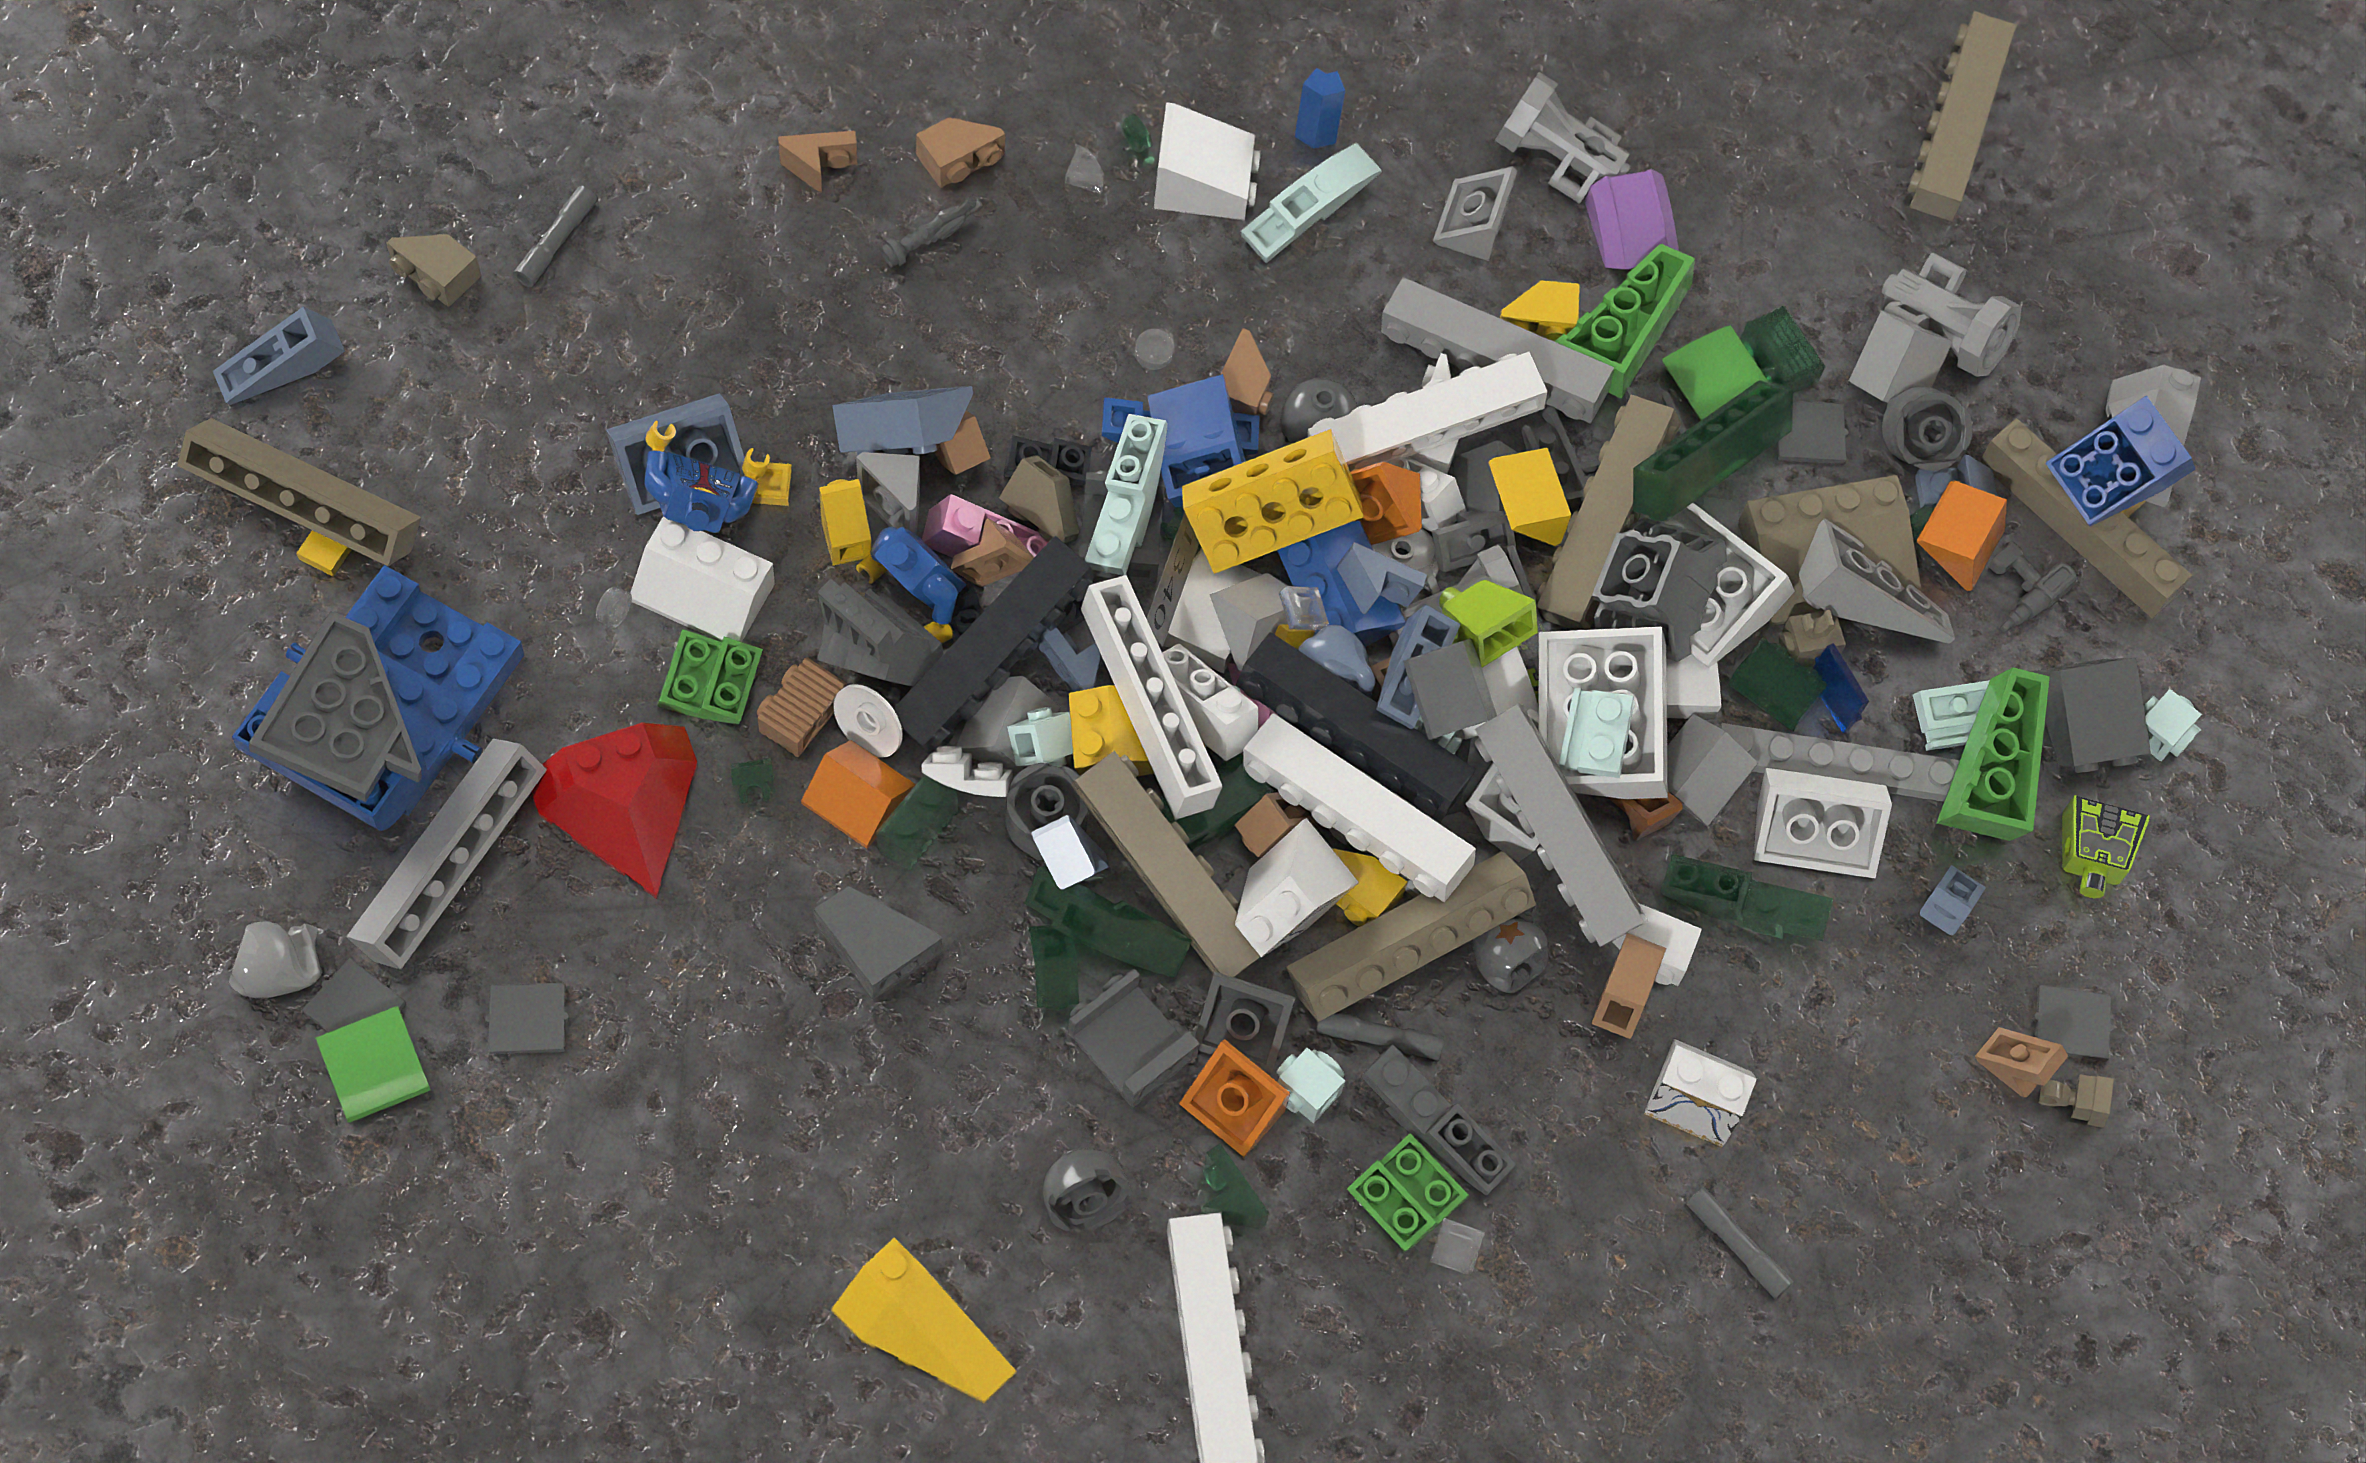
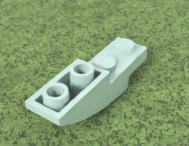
(1309, 199)
(1130, 494)

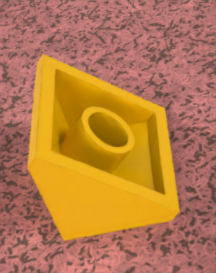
(1532, 495)

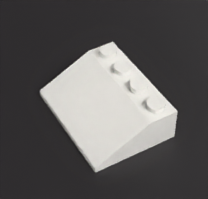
(1746, 593)
(1614, 662)

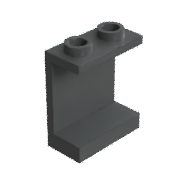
(1144, 560)
(1130, 1038)

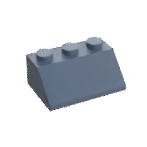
(901, 420)
(702, 433)

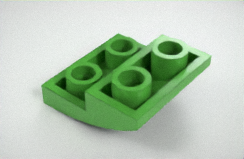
(1713, 370)
(709, 677)
(372, 1064)
(1408, 1193)

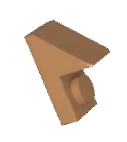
(809, 152)
(994, 558)
(2021, 1059)

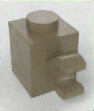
(1809, 634)

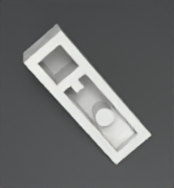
(1674, 935)

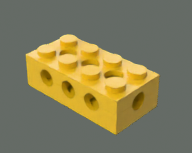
(1272, 501)

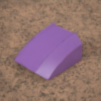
(1630, 217)

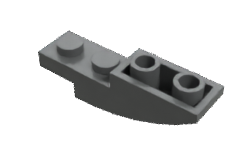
(1436, 1123)

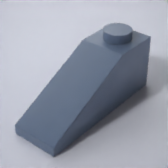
(280, 356)
(1422, 633)

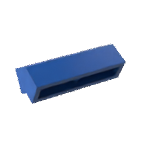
(1320, 109)

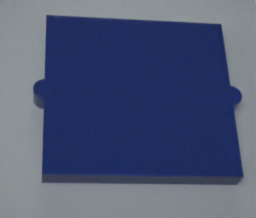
(1843, 693)

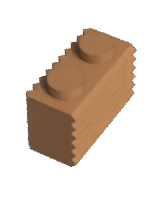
(800, 706)

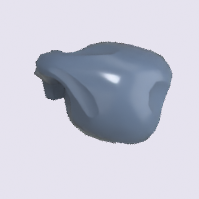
(1342, 655)

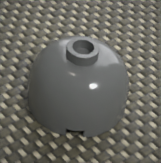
(1313, 402)
(1085, 1188)

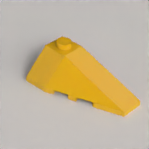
(910, 1316)

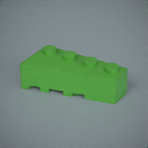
(1633, 315)
(2001, 760)

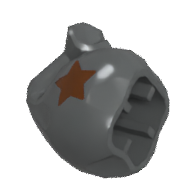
(1512, 953)

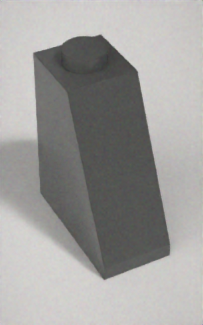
(874, 939)

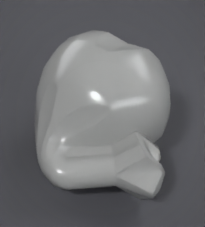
(275, 961)

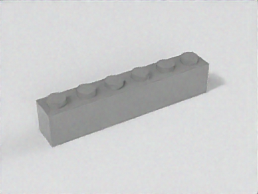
(1476, 338)
(1560, 825)
(446, 853)

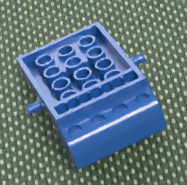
(435, 691)

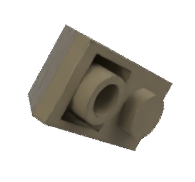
(436, 263)
(1043, 497)

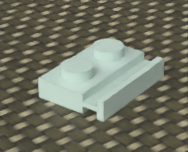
(1948, 713)
(1597, 732)

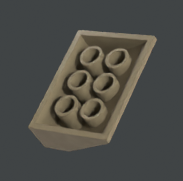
(1866, 509)

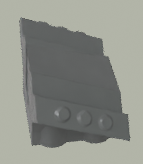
(1659, 580)
(874, 636)

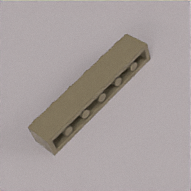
(1962, 116)
(299, 491)
(1606, 510)
(2111, 546)
(1166, 863)
(1410, 937)

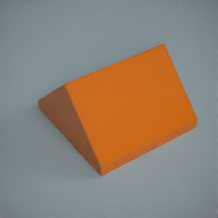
(1388, 501)
(1964, 531)
(855, 791)
(1235, 1099)

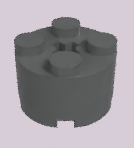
(1941, 443)
(1038, 789)

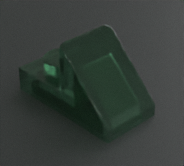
(1238, 1202)

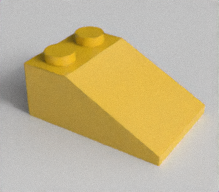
(1101, 727)

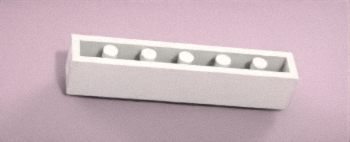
(1438, 412)
(1151, 697)
(1358, 808)
(1211, 1340)

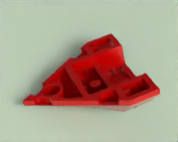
(622, 796)

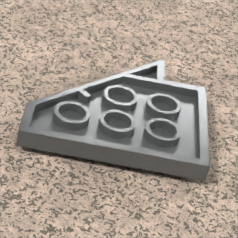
(338, 715)

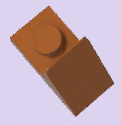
(1649, 813)

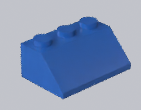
(1315, 564)

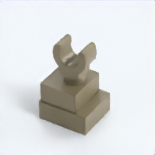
(2089, 1099)

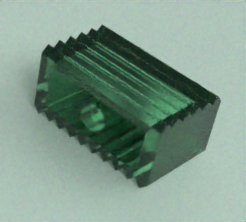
(1782, 350)
(1778, 683)
(917, 821)

